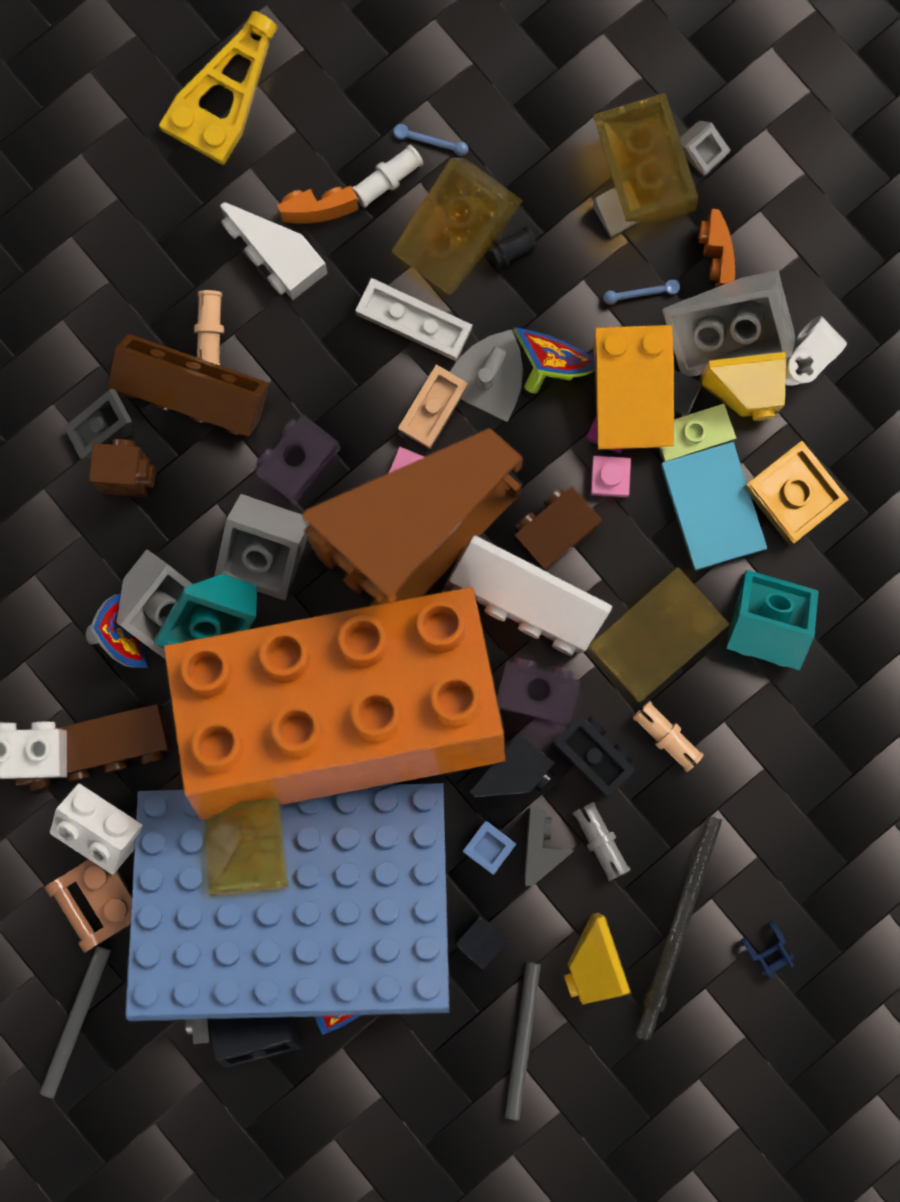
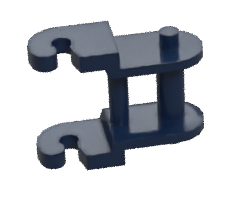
(785, 960)

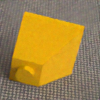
(748, 384)
(595, 965)

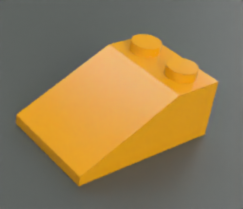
(634, 386)

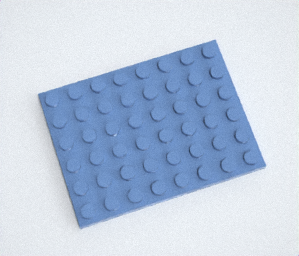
(346, 938)

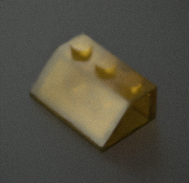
(646, 160)

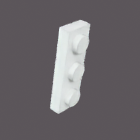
(413, 319)

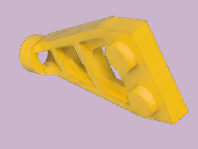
(199, 127)

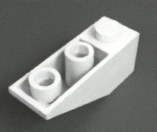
(282, 251)

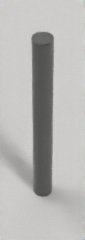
(75, 1022)
(522, 1041)

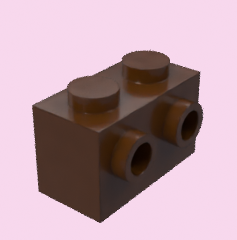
(121, 469)
(556, 528)

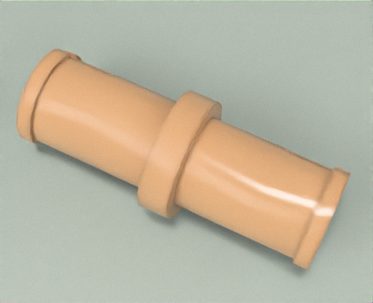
(208, 326)
(668, 736)

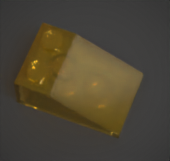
(456, 224)
(659, 634)

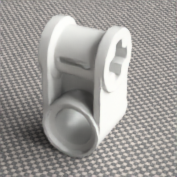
(813, 350)

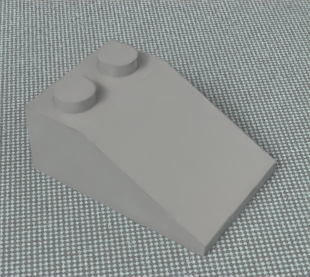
(731, 322)

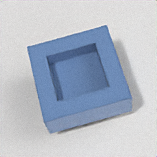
(489, 847)

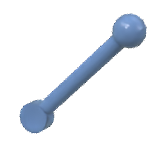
(401, 133)
(670, 288)

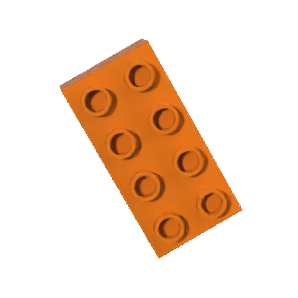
(335, 703)

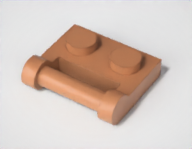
(106, 895)

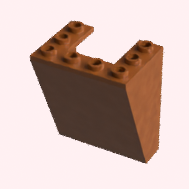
(413, 523)

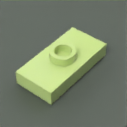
(699, 432)

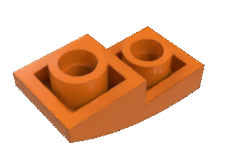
(303, 208)
(718, 244)

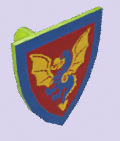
(552, 358)

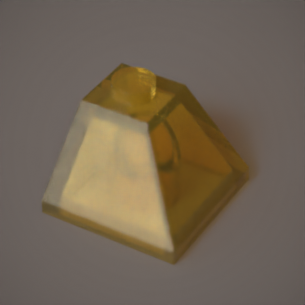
(246, 848)

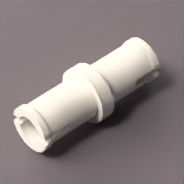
(387, 176)

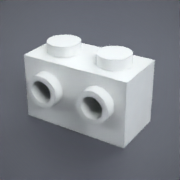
(33, 752)
(95, 828)

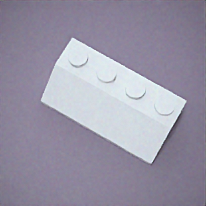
(528, 596)

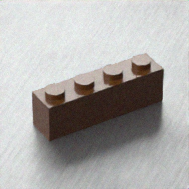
(188, 385)
(110, 743)

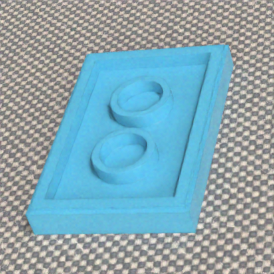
(713, 506)

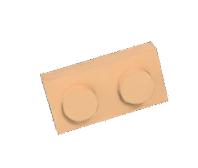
(433, 406)

